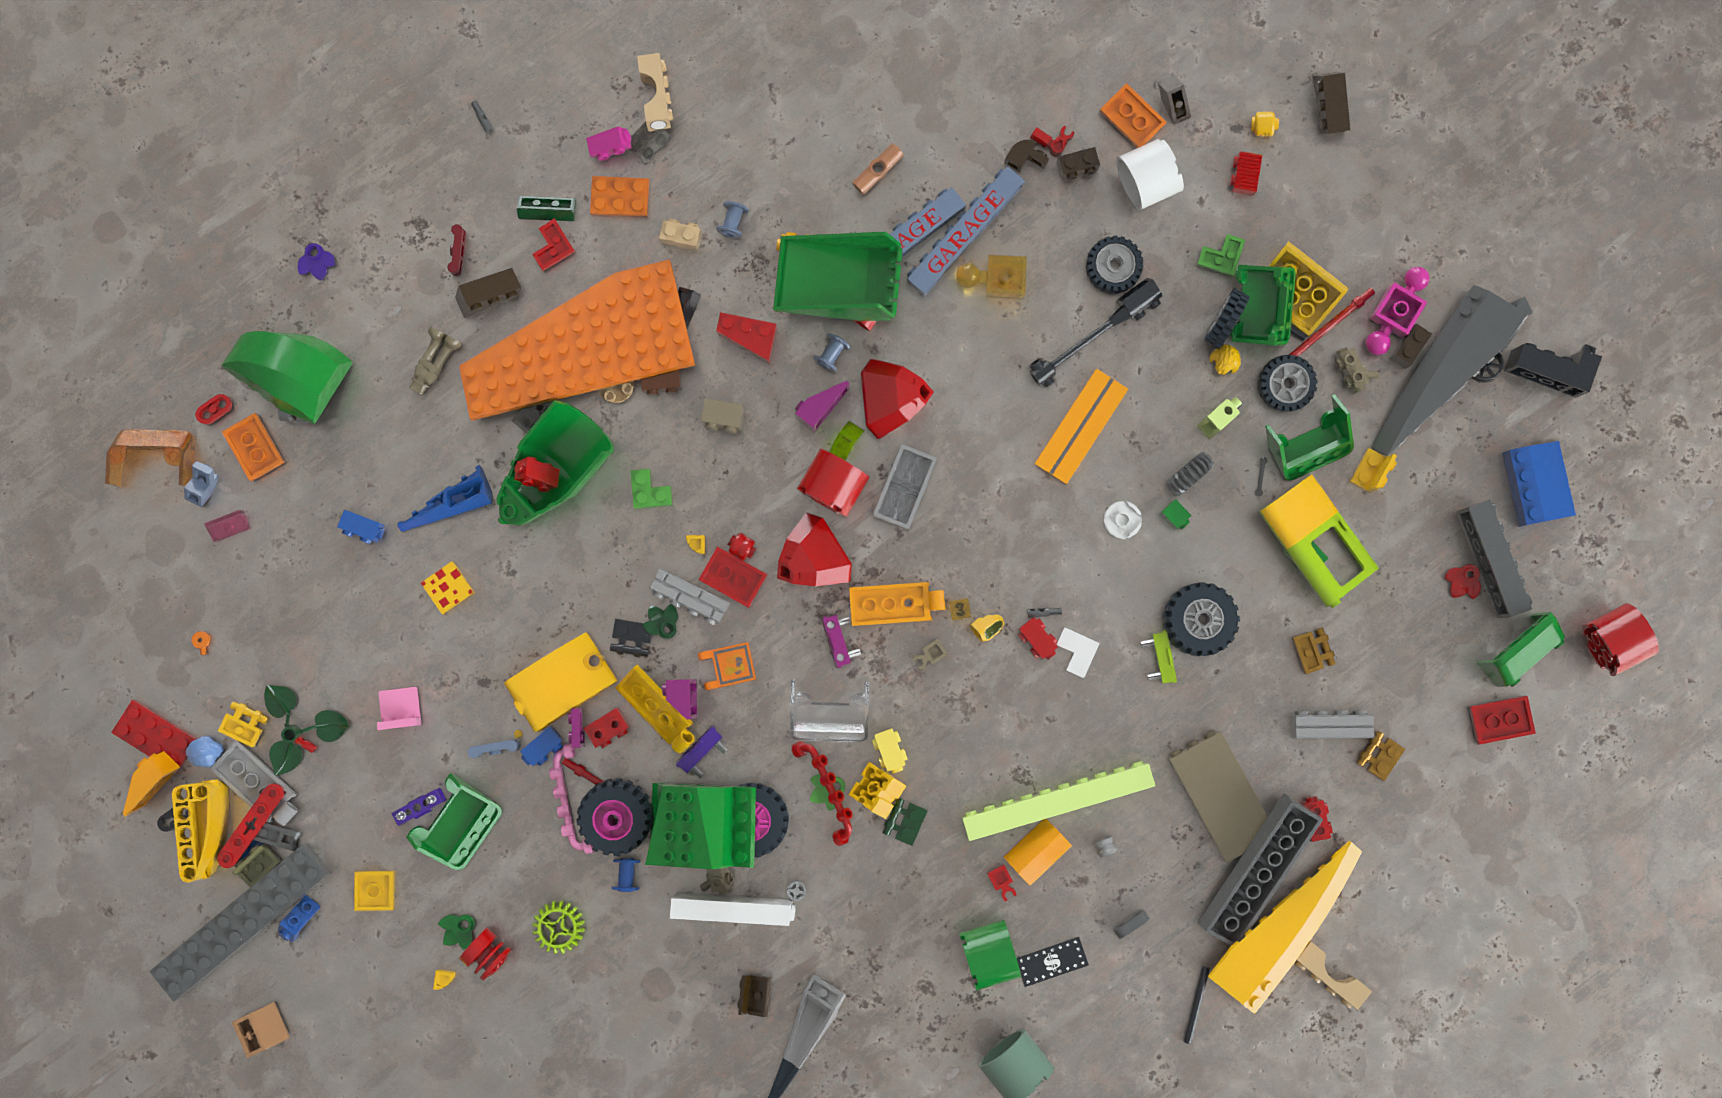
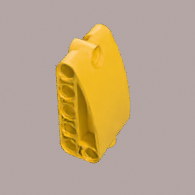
(559, 682)
(207, 825)

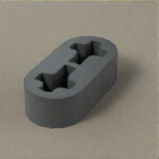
(1131, 924)

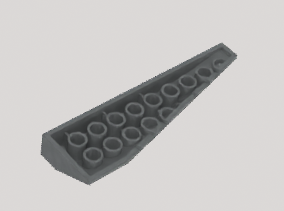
(1467, 342)

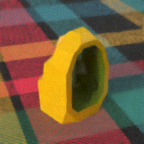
(987, 627)

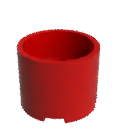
(833, 482)
(1620, 639)

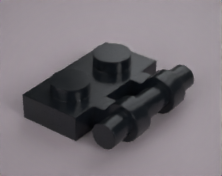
(630, 631)

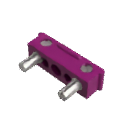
(836, 640)

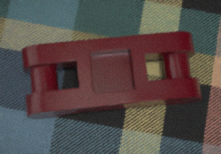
(457, 250)

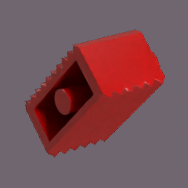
(1246, 173)

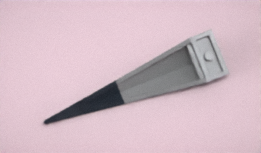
(814, 1016)

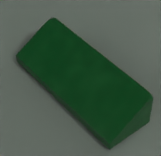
(546, 208)

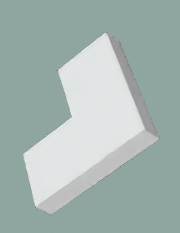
(1082, 649)

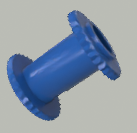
(626, 875)

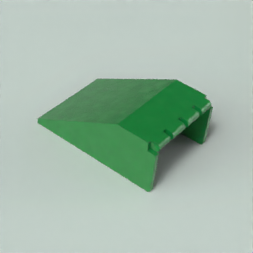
(839, 275)

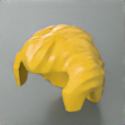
(1226, 359)

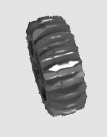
(1190, 473)

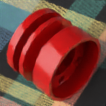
(485, 954)

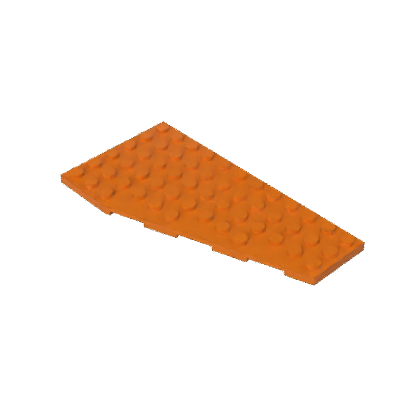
(599, 339)

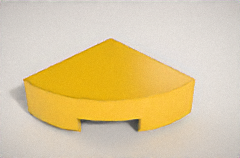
(696, 543)
(443, 978)

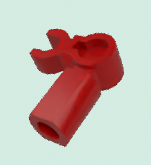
(1055, 146)

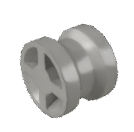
(1105, 846)
(796, 893)

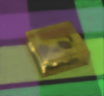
(960, 609)

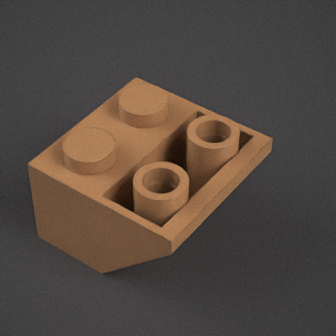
(260, 1029)

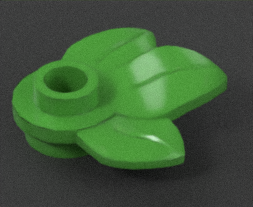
(820, 793)

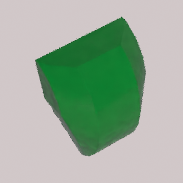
(289, 370)

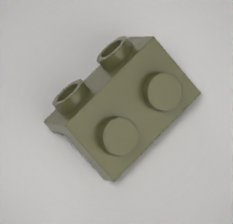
(257, 864)

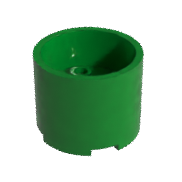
(990, 955)

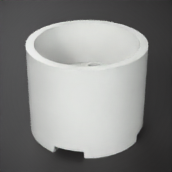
(1149, 174)

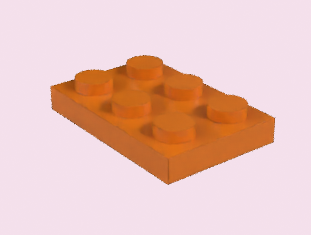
(1133, 116)
(619, 196)
(253, 447)

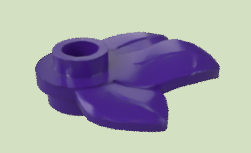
(315, 264)

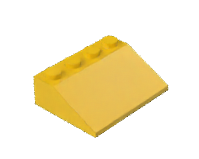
(1314, 291)

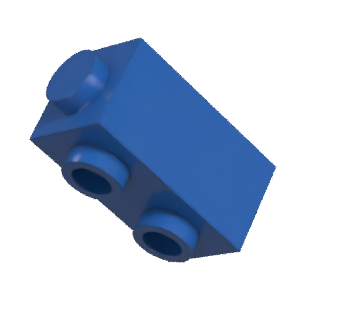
(361, 526)
(541, 746)

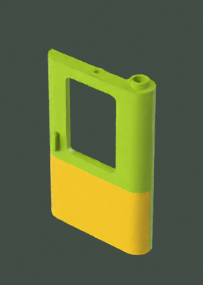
(1301, 518)

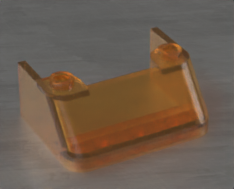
(178, 448)

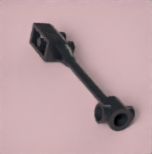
(1131, 306)

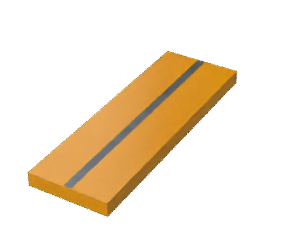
(1081, 426)

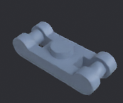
(494, 748)

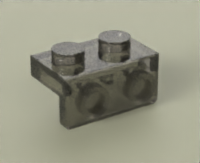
(646, 143)

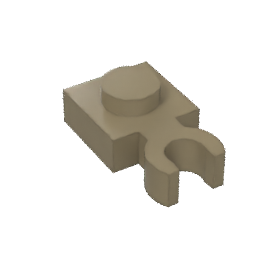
(932, 653)

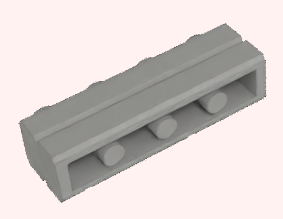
(690, 596)
(1332, 726)

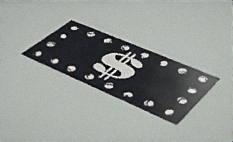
(1052, 961)

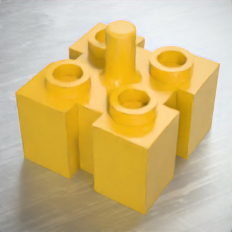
(877, 790)

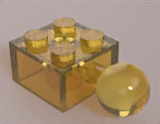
(997, 265)

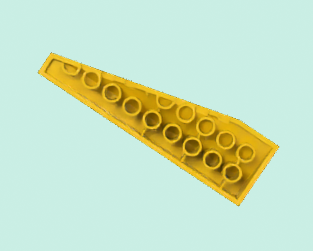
(1266, 954)

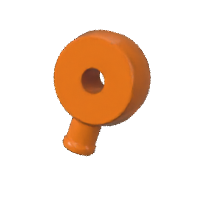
(201, 645)

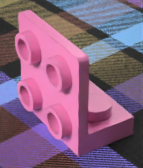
(399, 708)

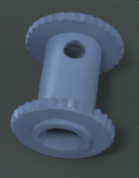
(732, 219)
(831, 352)

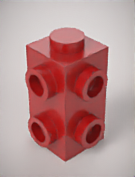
(537, 474)
(1041, 643)
(1321, 808)

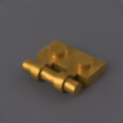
(1308, 651)
(1385, 759)

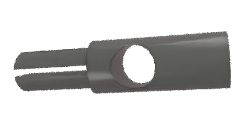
(482, 117)
(1044, 612)

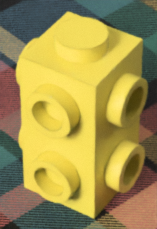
(892, 756)

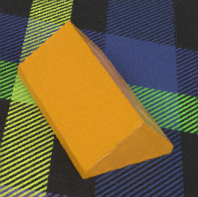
(1037, 851)

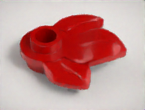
(1461, 583)

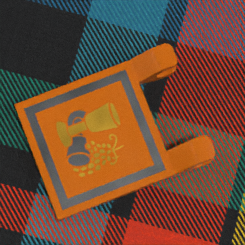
(731, 665)

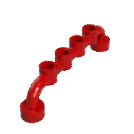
(835, 797)

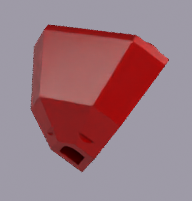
(891, 396)
(813, 555)

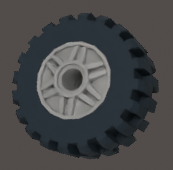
(1218, 614)

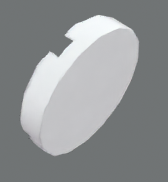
(1122, 520)

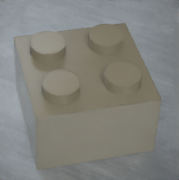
(723, 416)

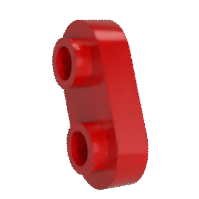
(213, 406)

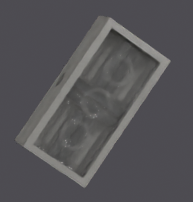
(904, 487)

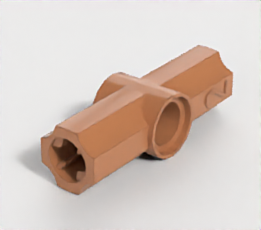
(869, 176)

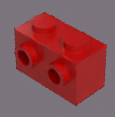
(606, 728)

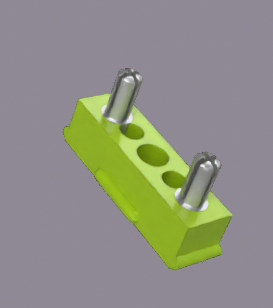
(1164, 657)

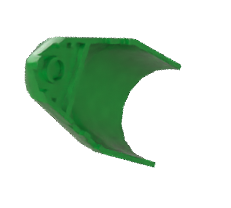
(566, 441)

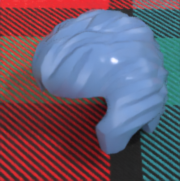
(204, 751)

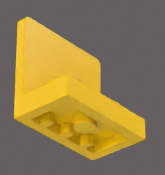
(1372, 470)

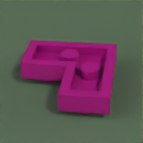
(577, 736)

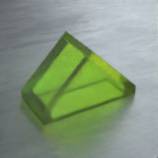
(846, 440)

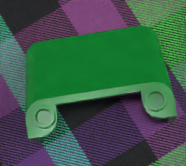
(458, 826)

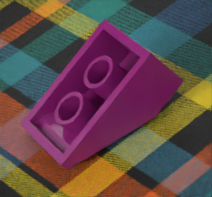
(819, 406)

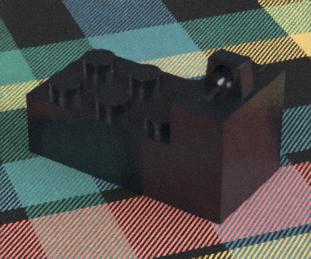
(1563, 374)

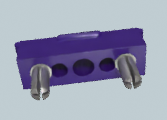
(699, 750)
(434, 798)

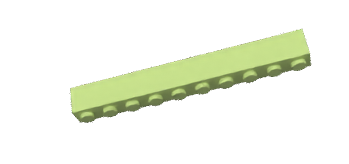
(1058, 801)

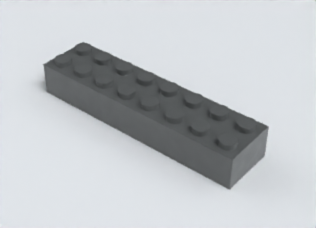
(1260, 870)

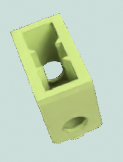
(1220, 417)

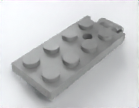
(249, 777)

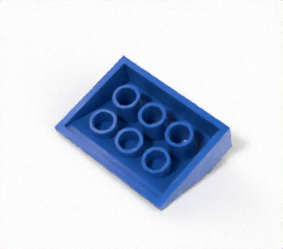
(1538, 483)

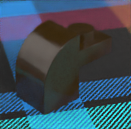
(1023, 152)

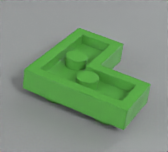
(1224, 260)
(644, 494)

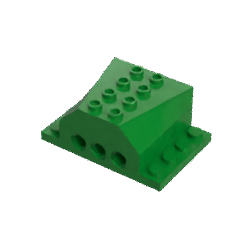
(702, 826)

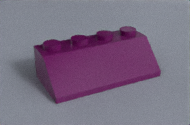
(682, 696)

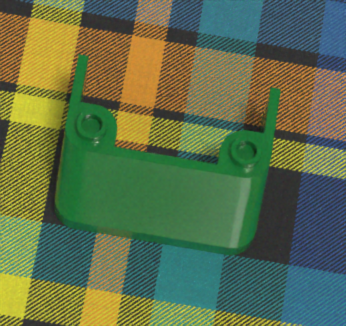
(1316, 447)
(1524, 651)

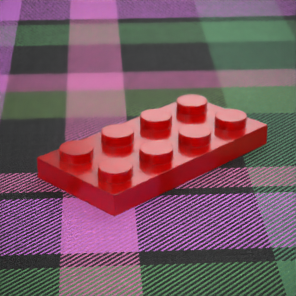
(152, 733)

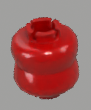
(741, 546)

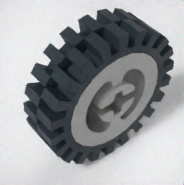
(1226, 318)

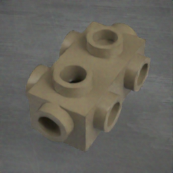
(1355, 374)
(718, 880)

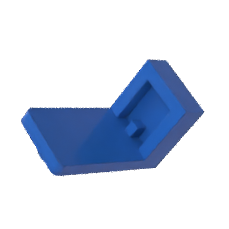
(297, 918)

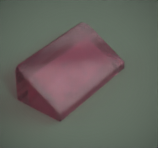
(227, 525)

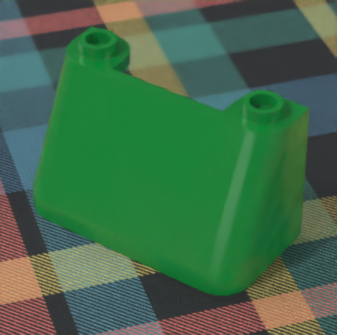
(1270, 304)

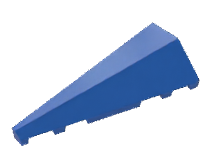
(465, 496)

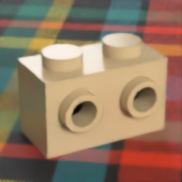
(680, 235)

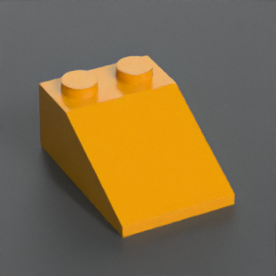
(148, 780)

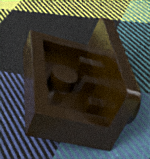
(754, 995)

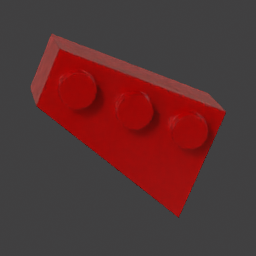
(748, 333)

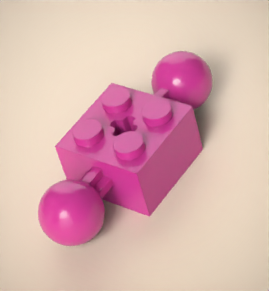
(1409, 307)

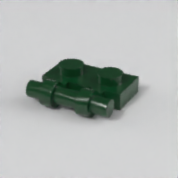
(911, 822)

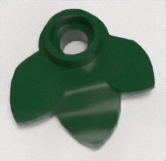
(661, 619)

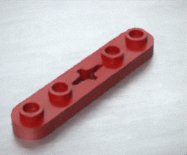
(239, 841)

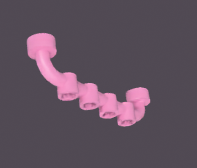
(562, 793)

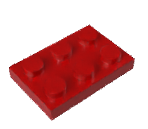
(733, 577)
(1502, 720)

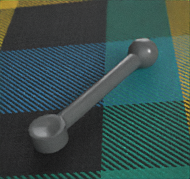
(1258, 492)

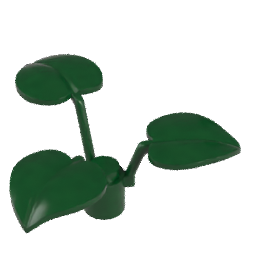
(283, 754)

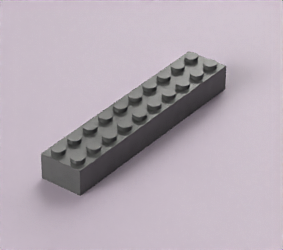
(240, 922)

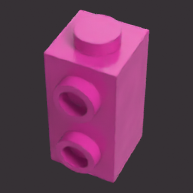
(609, 142)

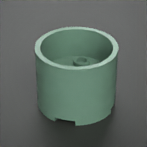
(1016, 1065)

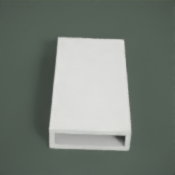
(732, 908)

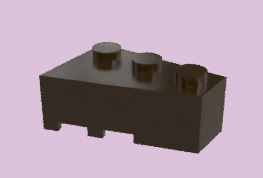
(1332, 102)
(487, 291)

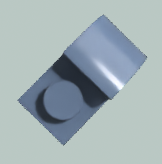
(201, 485)

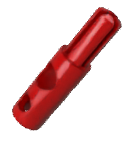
(306, 744)

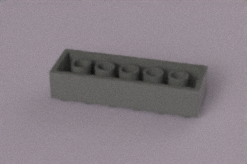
(1495, 559)

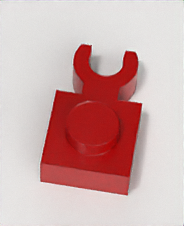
(1001, 879)

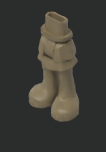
(427, 372)

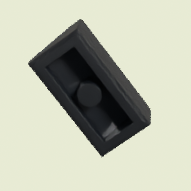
(689, 301)

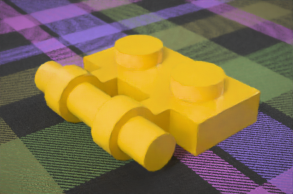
(242, 730)

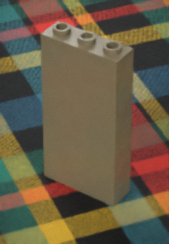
(1219, 793)

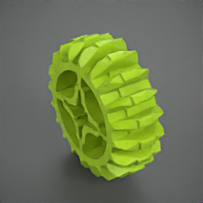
(550, 924)

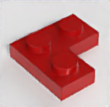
(557, 247)

